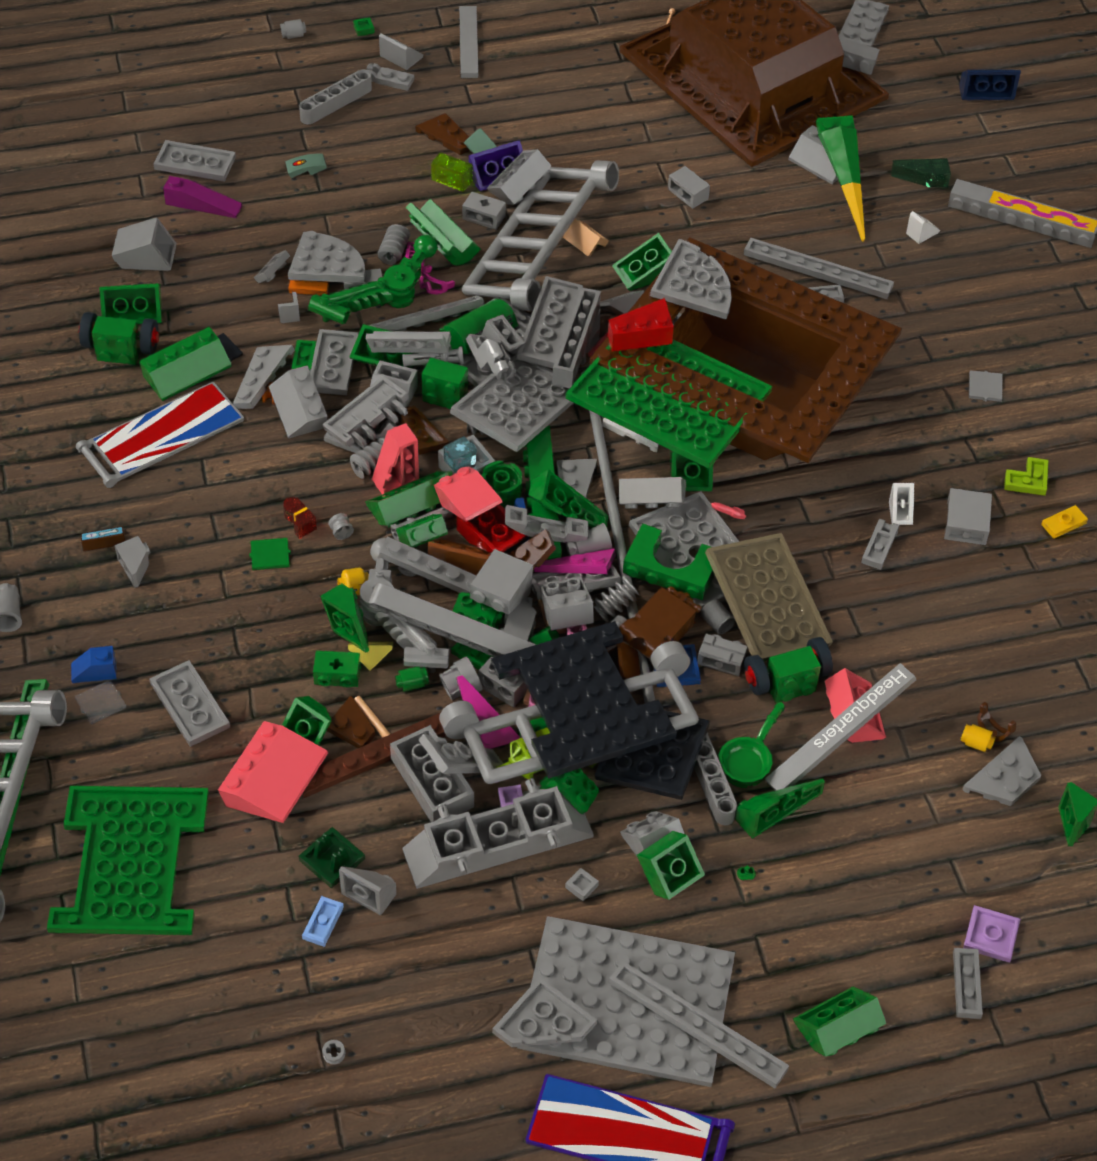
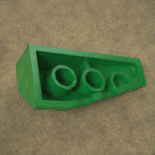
(563, 499)

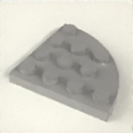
(326, 259)
(694, 281)

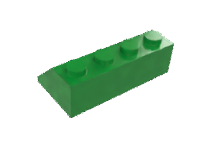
(185, 363)
(406, 500)

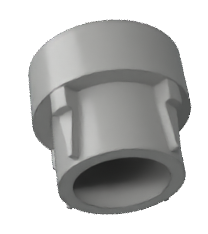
(459, 668)

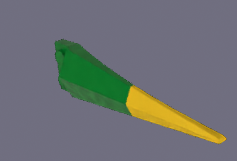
(841, 145)

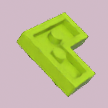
(1032, 481)

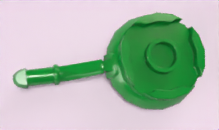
(746, 758)

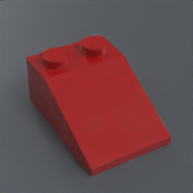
(489, 531)

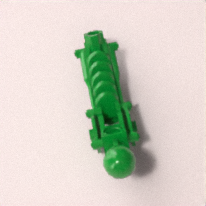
(393, 289)

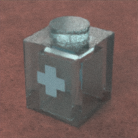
(460, 454)

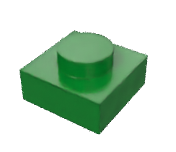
(363, 26)

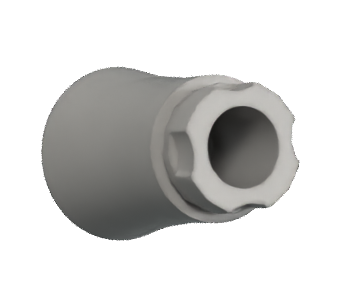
(597, 540)
(9, 608)

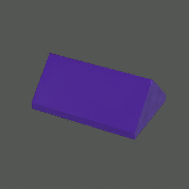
(492, 162)

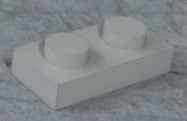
(276, 263)

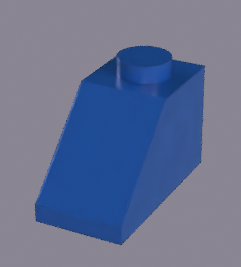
(94, 665)

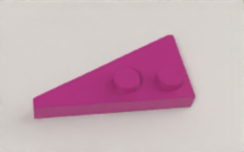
(587, 563)
(484, 711)

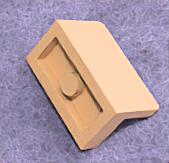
(584, 237)

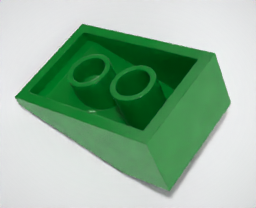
(643, 263)
(346, 615)

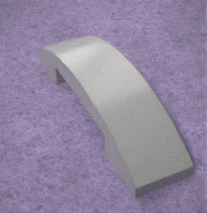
(560, 531)

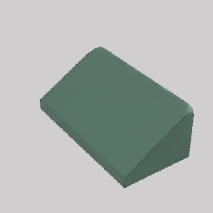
(479, 142)

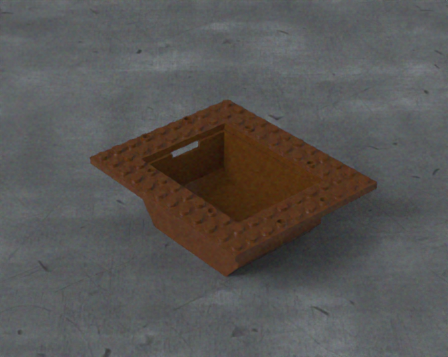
(749, 62)
(781, 334)

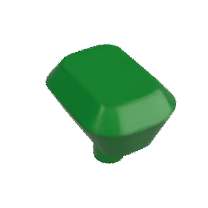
(746, 873)

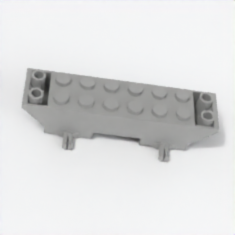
(484, 840)

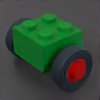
(118, 338)
(791, 672)

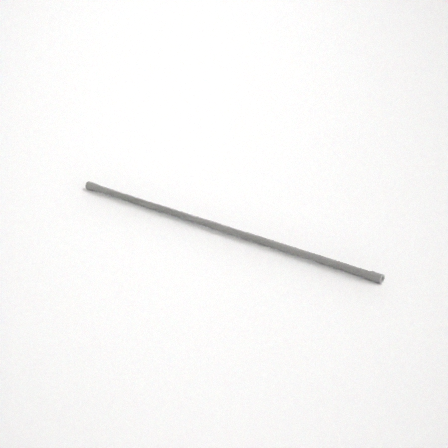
(632, 610)

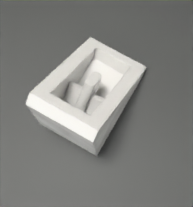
(920, 228)
(902, 503)

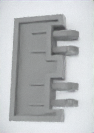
(367, 408)

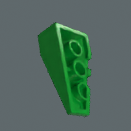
(771, 807)

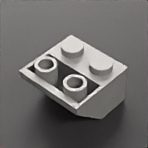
(402, 376)
(567, 603)
(650, 830)

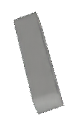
(335, 96)
(715, 782)

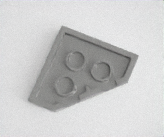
(544, 1018)

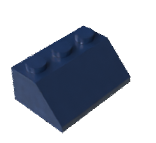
(989, 84)

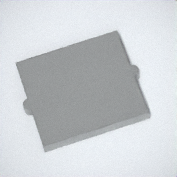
(985, 386)

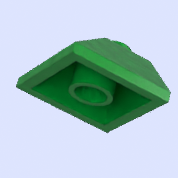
(696, 476)
(308, 719)

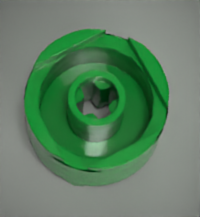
(504, 480)

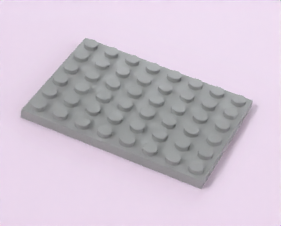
(628, 1035)

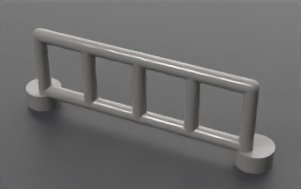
(461, 720)

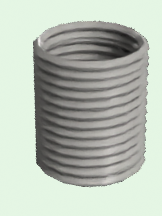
(718, 617)

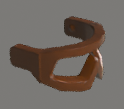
(984, 714)

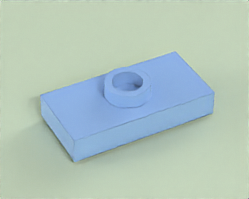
(322, 921)

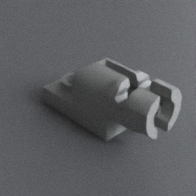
(491, 356)

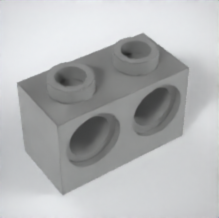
(509, 689)

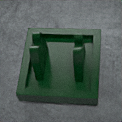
(329, 855)

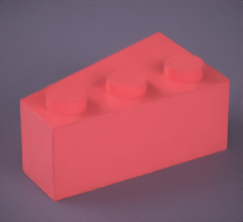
(397, 460)

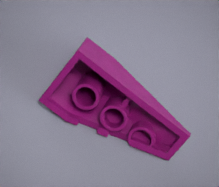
(198, 197)

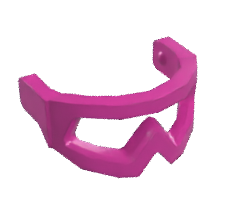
(444, 285)

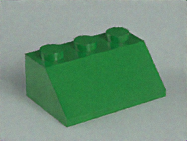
(132, 302)
(363, 353)
(840, 1021)

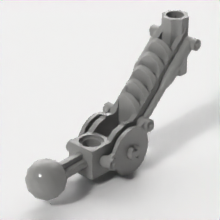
(417, 644)

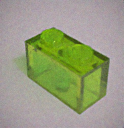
(451, 172)

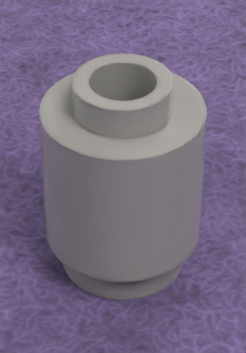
(293, 29)

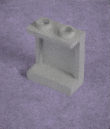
(968, 516)

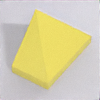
(376, 653)

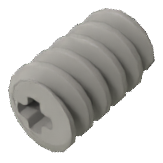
(393, 244)
(366, 458)
(615, 599)

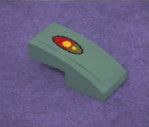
(312, 163)

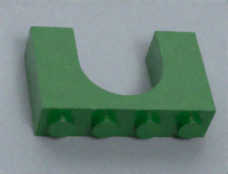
(642, 565)

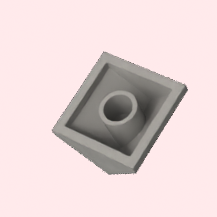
(398, 52)

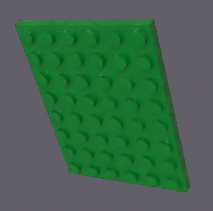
(657, 414)

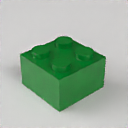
(444, 383)
(670, 865)

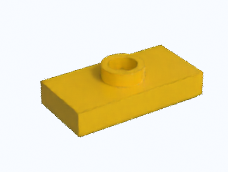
(1064, 521)

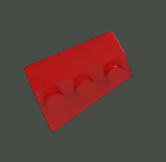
(641, 327)

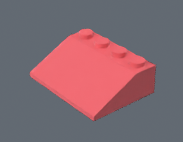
(272, 773)

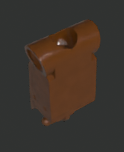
(660, 620)

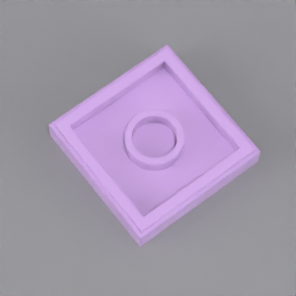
(992, 933)

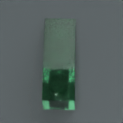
(923, 171)

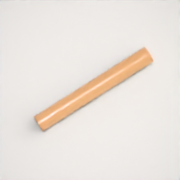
(373, 719)

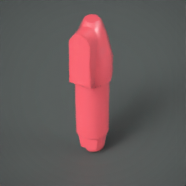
(734, 512)

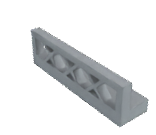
(409, 342)

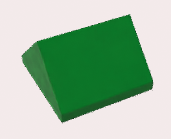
(1076, 812)

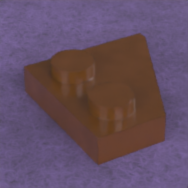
(351, 725)

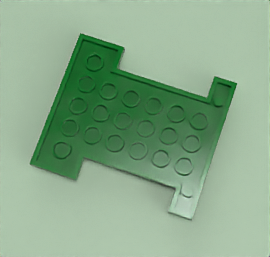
(129, 859)

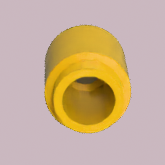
(978, 737)

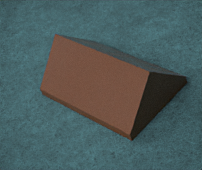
(458, 554)

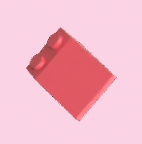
(466, 494)

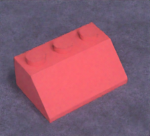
(842, 692)

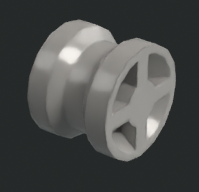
(341, 527)

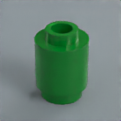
(411, 678)

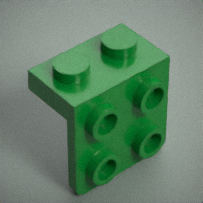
(478, 611)
(574, 787)

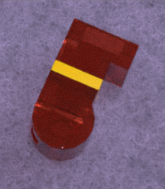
(300, 515)

